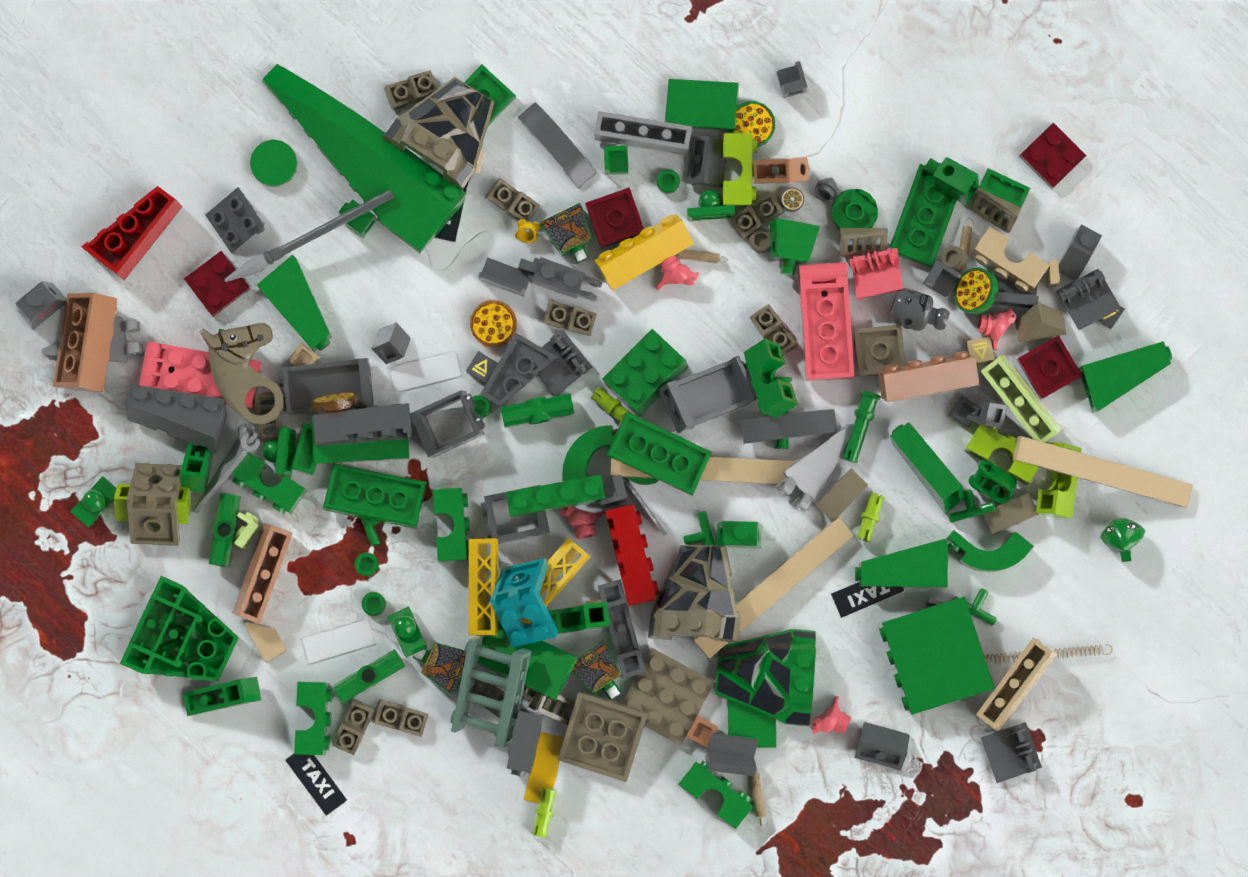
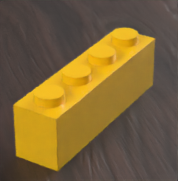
(644, 251)

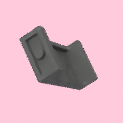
(317, 380)
(708, 394)

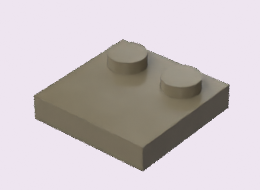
(878, 348)

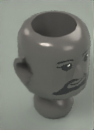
(916, 310)

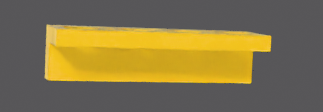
(560, 563)
(480, 586)

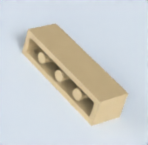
(1016, 684)

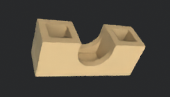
(991, 253)

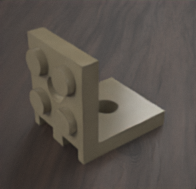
(154, 503)

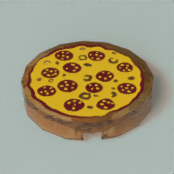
(493, 323)
(335, 401)

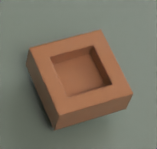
(701, 731)

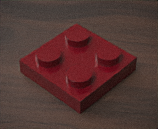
(1052, 155)
(614, 217)
(210, 284)
(1049, 367)

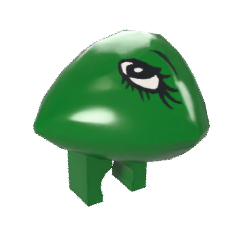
(1122, 536)

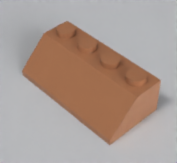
(85, 342)

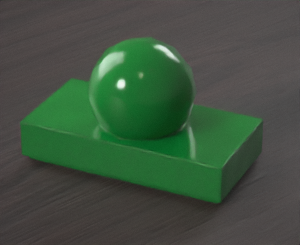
(710, 208)
(281, 451)
(95, 502)
(407, 632)

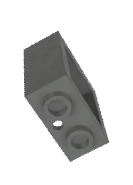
(425, 431)
(491, 530)
(524, 743)

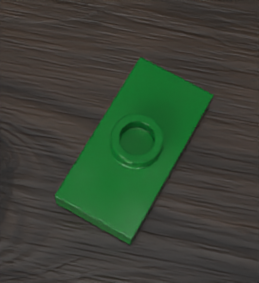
(1004, 187)
(303, 454)

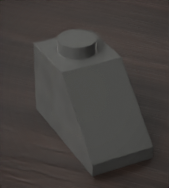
(1079, 252)

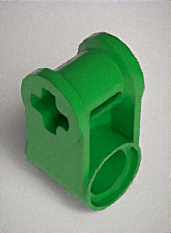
(993, 481)

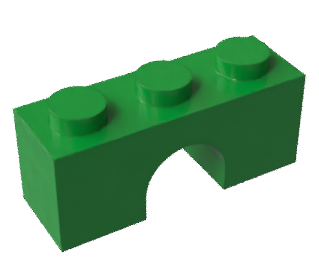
(762, 362)
(284, 495)
(452, 503)
(316, 697)
(734, 805)

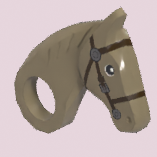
(229, 362)

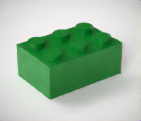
(645, 371)

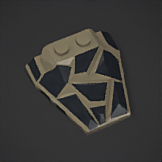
(446, 129)
(697, 597)

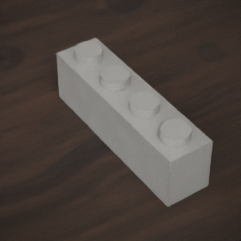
(642, 133)

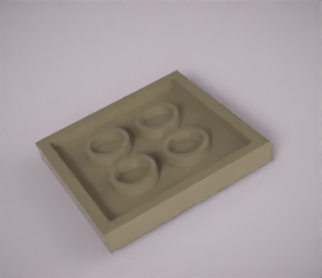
(669, 695)
(602, 736)

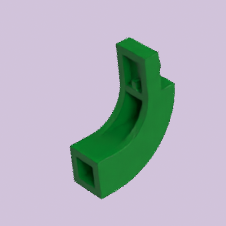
(581, 451)
(1006, 556)
(581, 617)

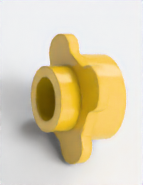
(524, 236)

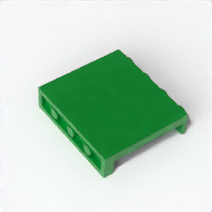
(936, 656)

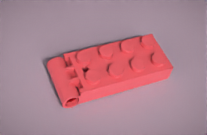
(826, 321)
(191, 371)

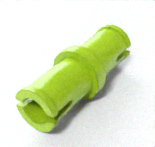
(611, 405)
(870, 517)
(544, 812)

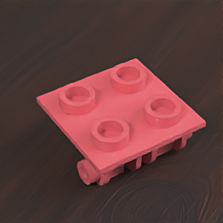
(876, 273)

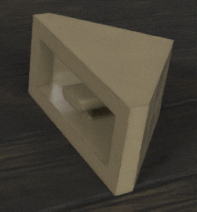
(1040, 323)

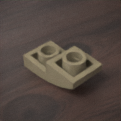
(411, 90)
(512, 200)
(757, 215)
(569, 318)
(772, 328)
(842, 494)
(1011, 514)
(400, 718)
(353, 727)

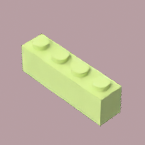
(1021, 399)

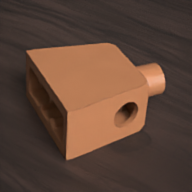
(790, 170)

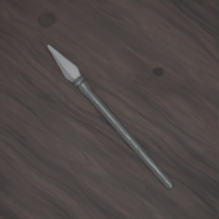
(260, 262)

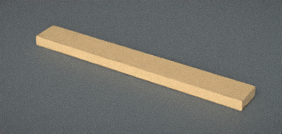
(726, 470)
(1102, 471)
(784, 579)

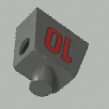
(40, 303)

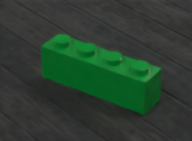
(555, 496)

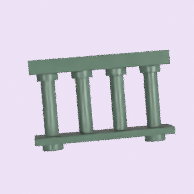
(512, 685)

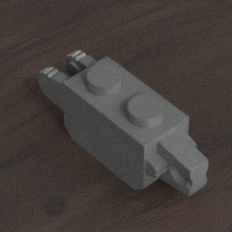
(559, 277)

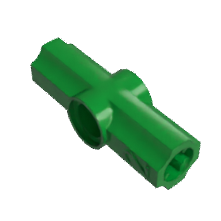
(537, 410)
(226, 514)
(354, 683)

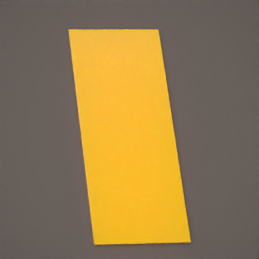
(544, 767)

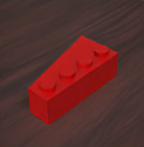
(133, 233)
(631, 556)

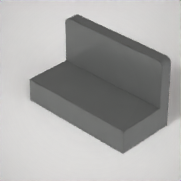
(706, 162)
(504, 277)
(1010, 296)
(621, 495)
(882, 746)
(731, 754)

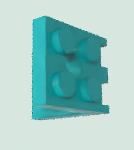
(518, 597)

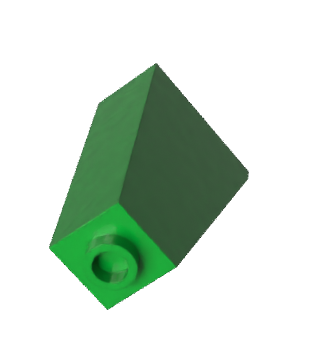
(293, 298)
(1119, 374)
(927, 467)
(910, 568)

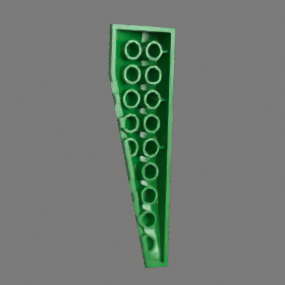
(369, 163)

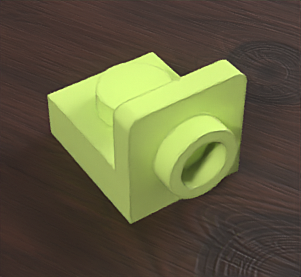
(246, 534)

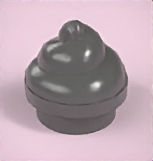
(826, 189)

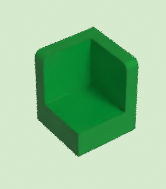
(616, 160)

